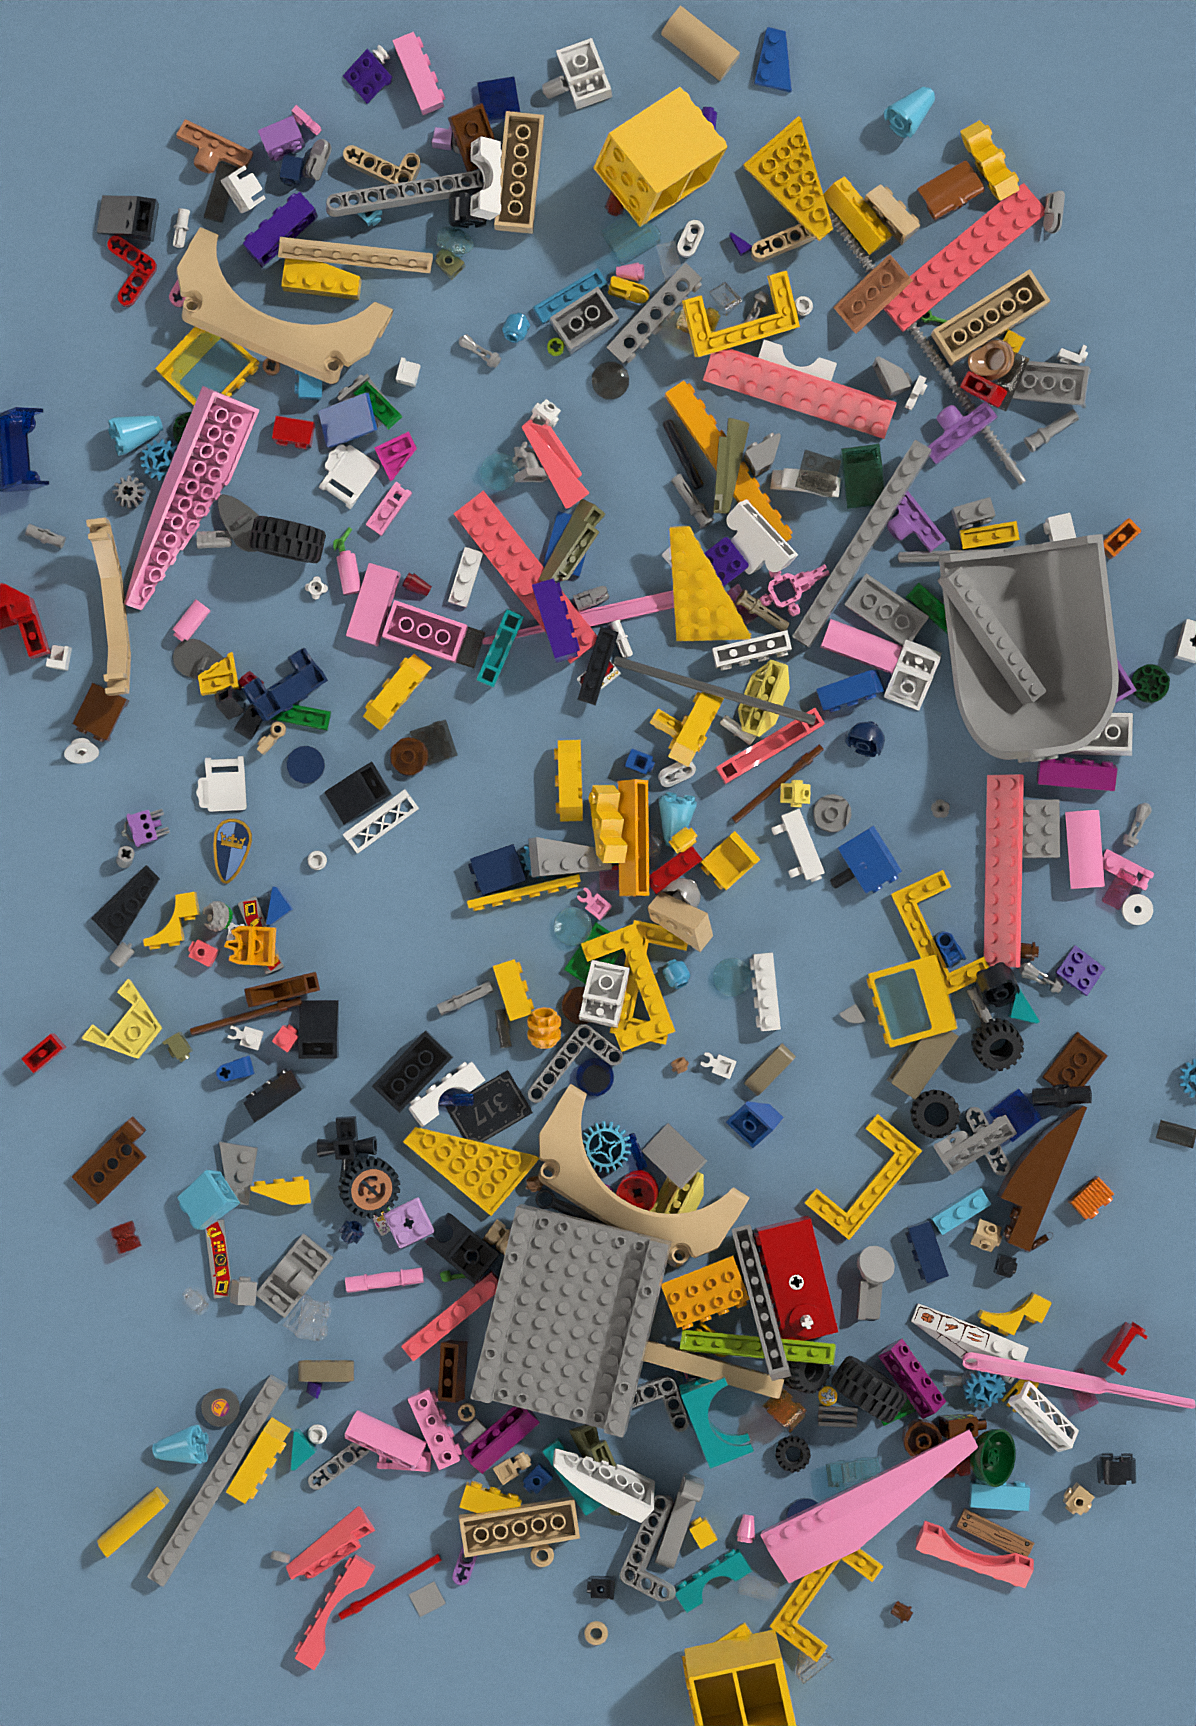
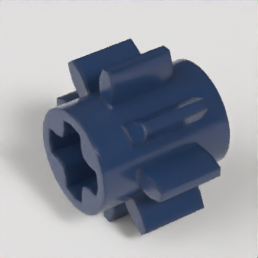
(351, 1232)

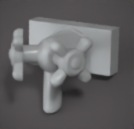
(529, 461)

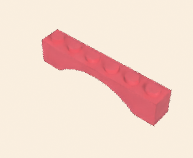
(767, 748)
(451, 1317)
(1009, 1568)
(355, 1577)

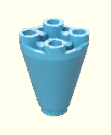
(133, 431)
(675, 813)
(183, 1446)

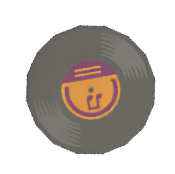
(220, 1407)

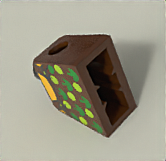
(958, 1423)

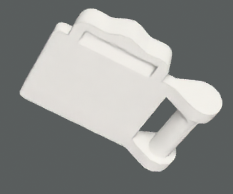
(350, 470)
(223, 790)

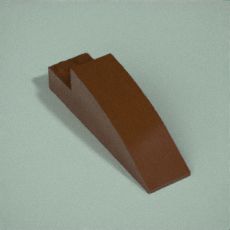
(1035, 1176)

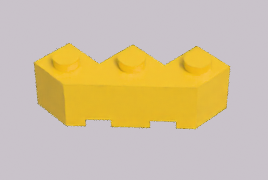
(989, 160)
(396, 691)
(694, 727)
(569, 780)
(607, 824)

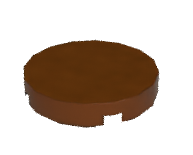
(409, 756)
(572, 1005)

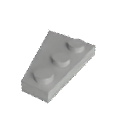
(239, 1168)

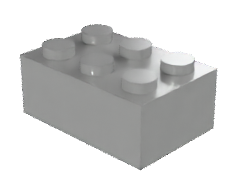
(584, 320)
(1041, 829)

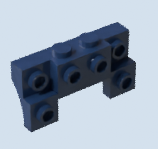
(287, 690)

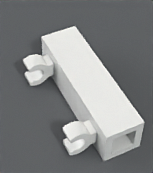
(802, 845)

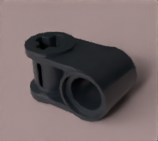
(248, 724)

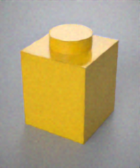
(702, 1532)

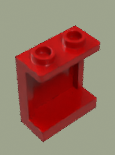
(1120, 1345)

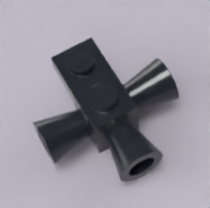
(346, 1145)

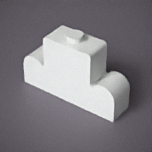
(758, 540)

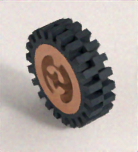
(357, 1200)

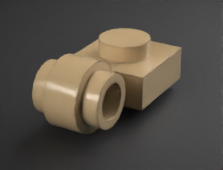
(267, 742)
(508, 1470)

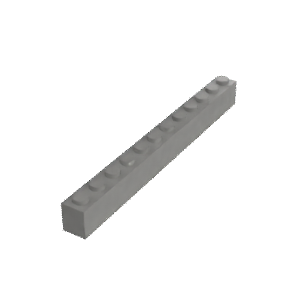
(862, 543)
(217, 1480)

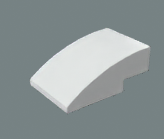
(584, 73)
(912, 675)
(604, 994)

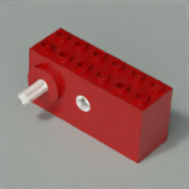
(790, 1252)

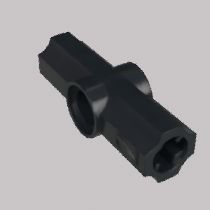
(1062, 1095)

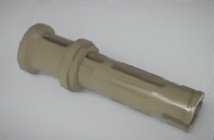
(754, 606)

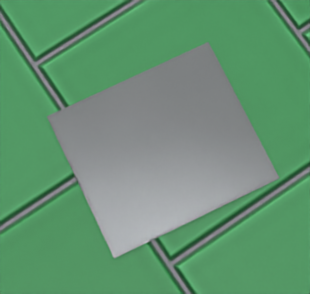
(427, 1599)

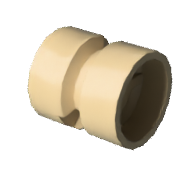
(498, 1236)

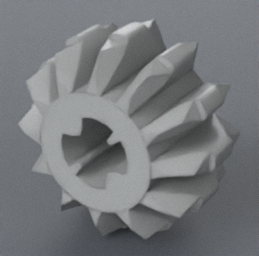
(125, 498)

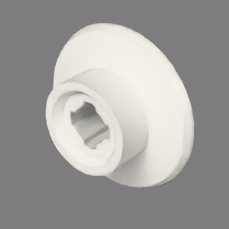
(81, 751)

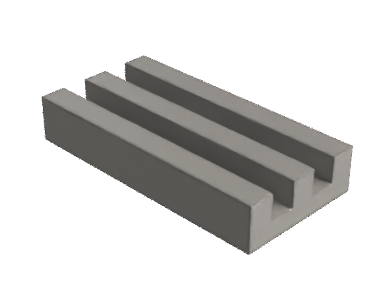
(836, 1416)

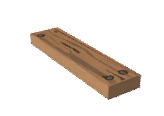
(994, 1533)

